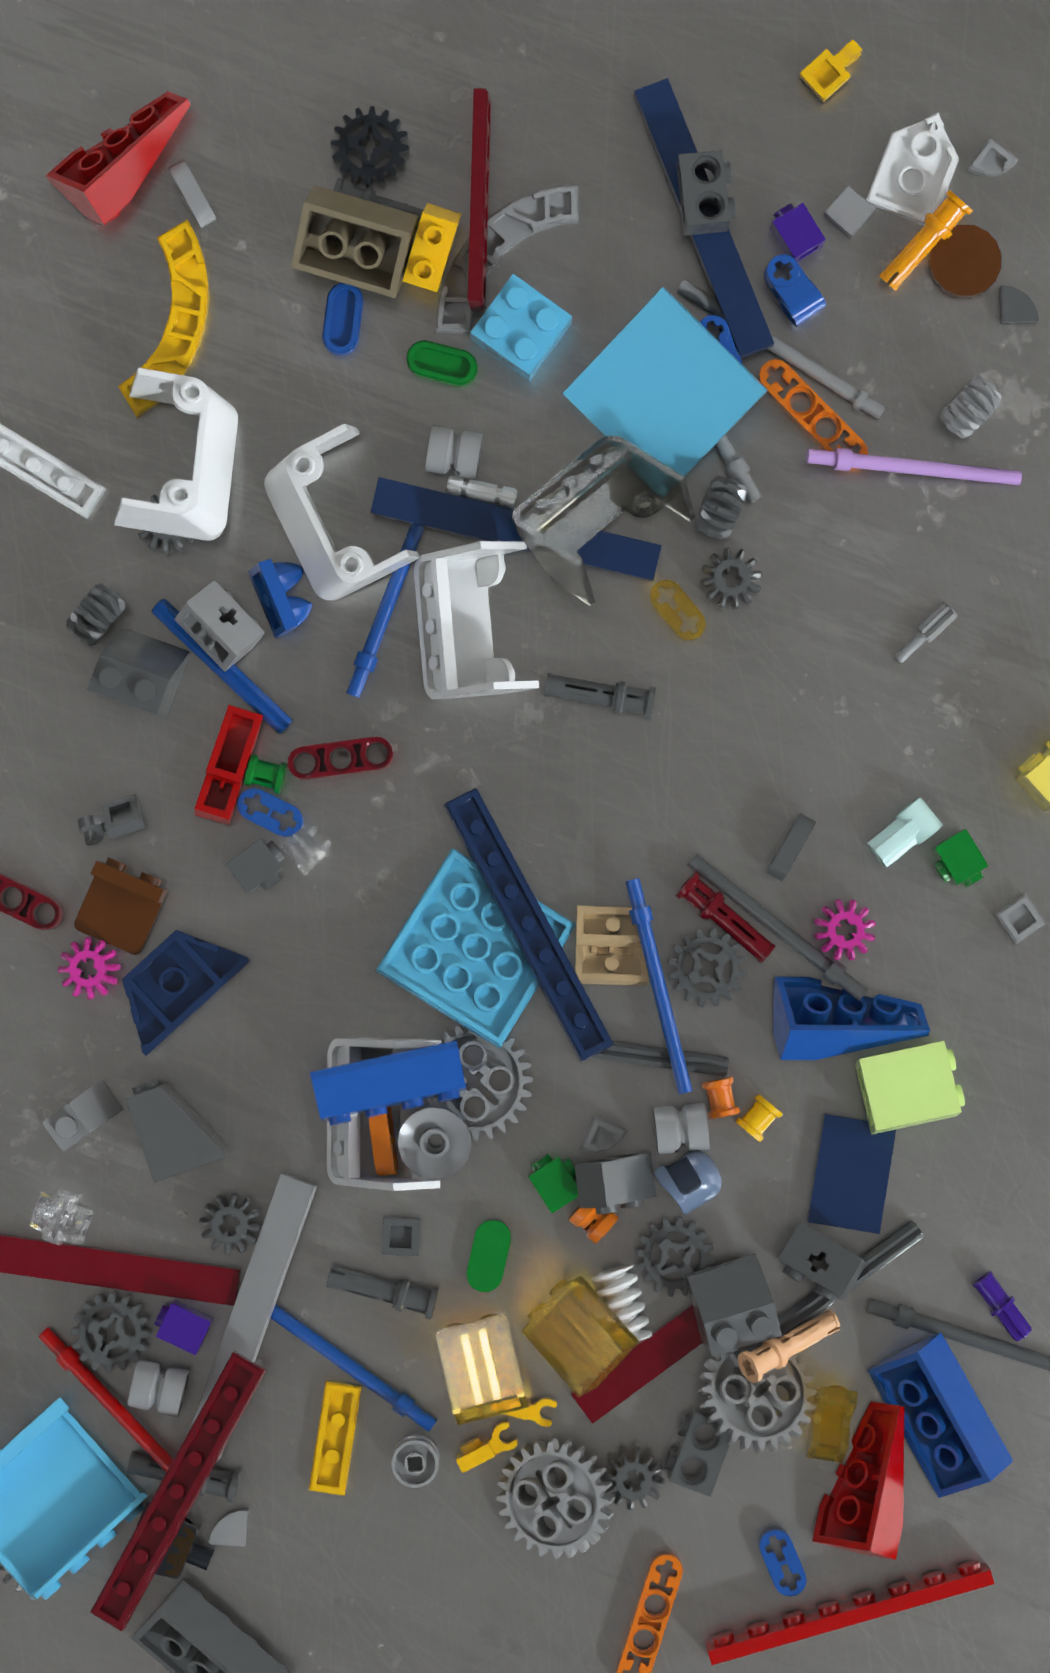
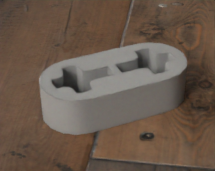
(192, 193)

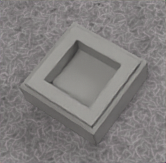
(849, 211)
(1020, 918)

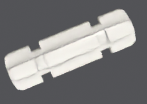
(482, 491)

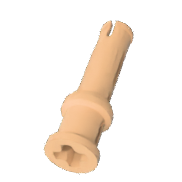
(777, 1351)

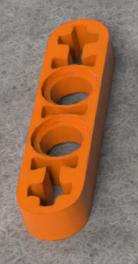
(817, 411)
(652, 1622)

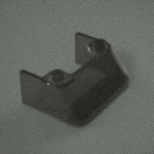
(588, 497)

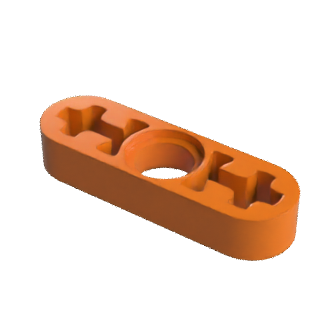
(384, 1144)

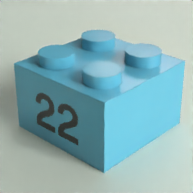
(521, 327)

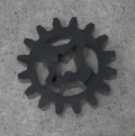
(356, 145)

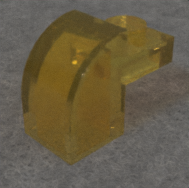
(831, 1423)

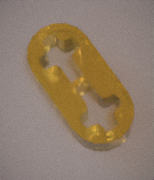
(684, 604)

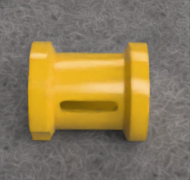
(758, 1117)

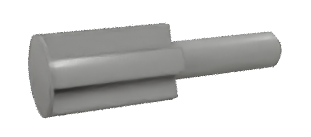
(928, 630)

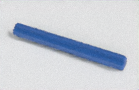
(232, 677)

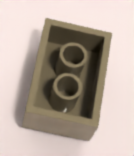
(354, 241)

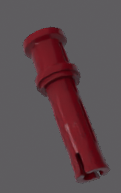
(712, 906)

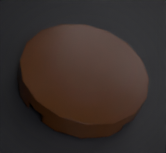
(965, 262)

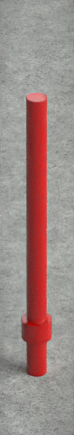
(69, 1360)

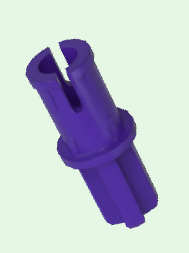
(1002, 1306)

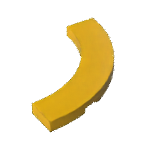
(186, 313)

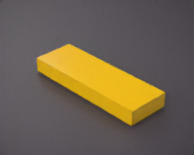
(335, 1437)

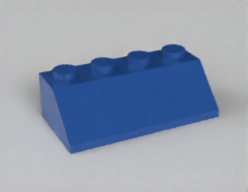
(387, 1082)
(941, 1416)

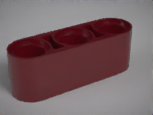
(323, 752)
(29, 905)

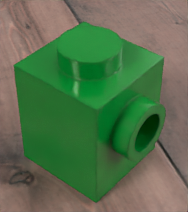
(959, 859)
(554, 1181)

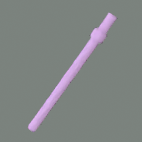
(845, 459)

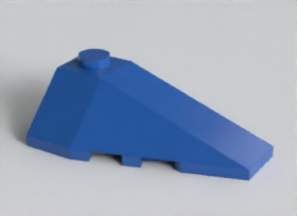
(830, 1022)

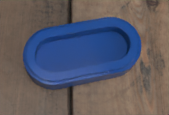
(342, 319)

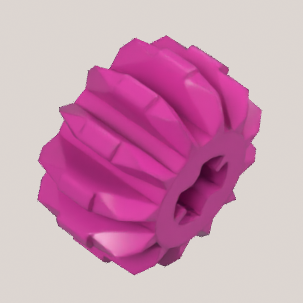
(838, 940)
(77, 972)

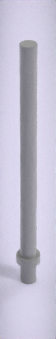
(794, 357)

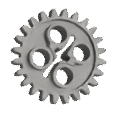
(493, 1061)
(735, 1415)
(581, 1484)

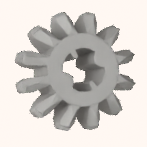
(971, 407)

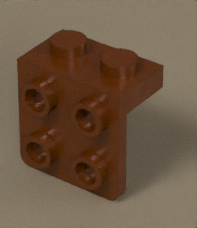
(120, 906)

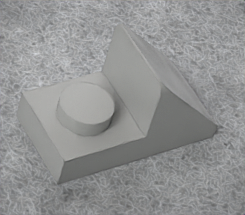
(82, 1115)

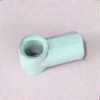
(911, 827)

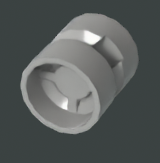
(454, 451)
(681, 1128)
(158, 1388)
(415, 1460)

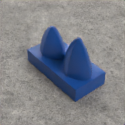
(271, 583)

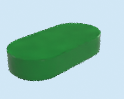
(442, 363)
(488, 1255)

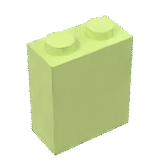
(909, 1087)

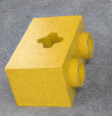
(432, 247)

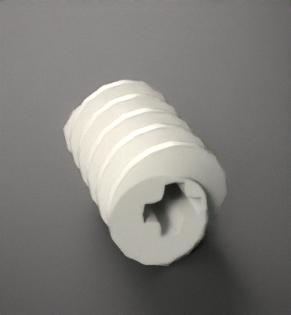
(621, 1297)

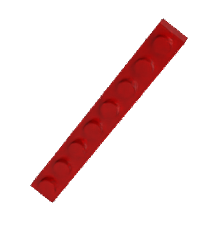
(864, 1607)

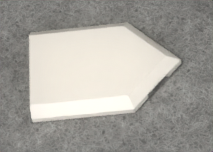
(914, 170)

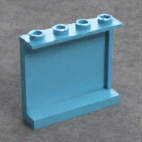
(58, 1500)

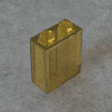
(579, 1335)
(481, 1368)

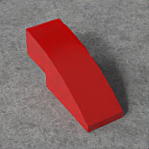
(228, 765)

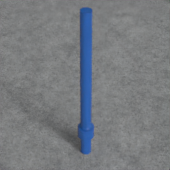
(366, 660)
(641, 916)
(402, 1403)

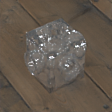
(61, 1218)

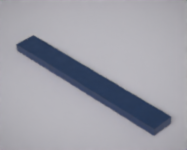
(714, 250)
(495, 523)
(528, 925)

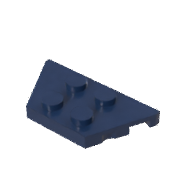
(176, 983)

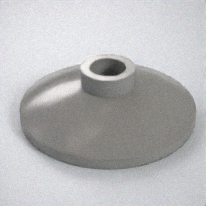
(431, 1160)

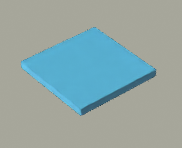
(666, 386)
(462, 954)

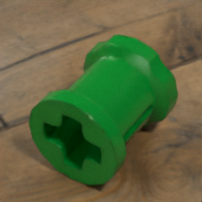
(265, 773)

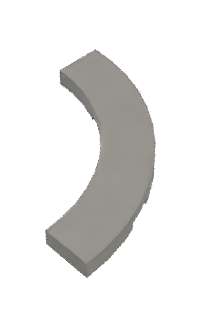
(505, 229)

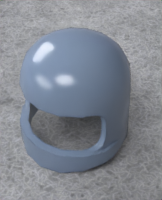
(690, 1180)

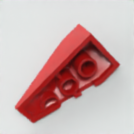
(112, 171)
(868, 1497)

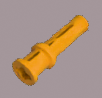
(937, 226)

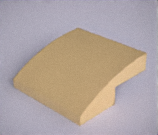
(608, 947)

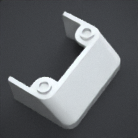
(197, 506)
(329, 571)
(457, 621)
(350, 1144)

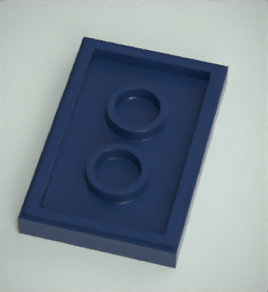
(850, 1175)

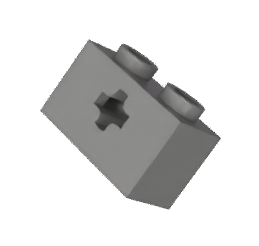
(219, 625)

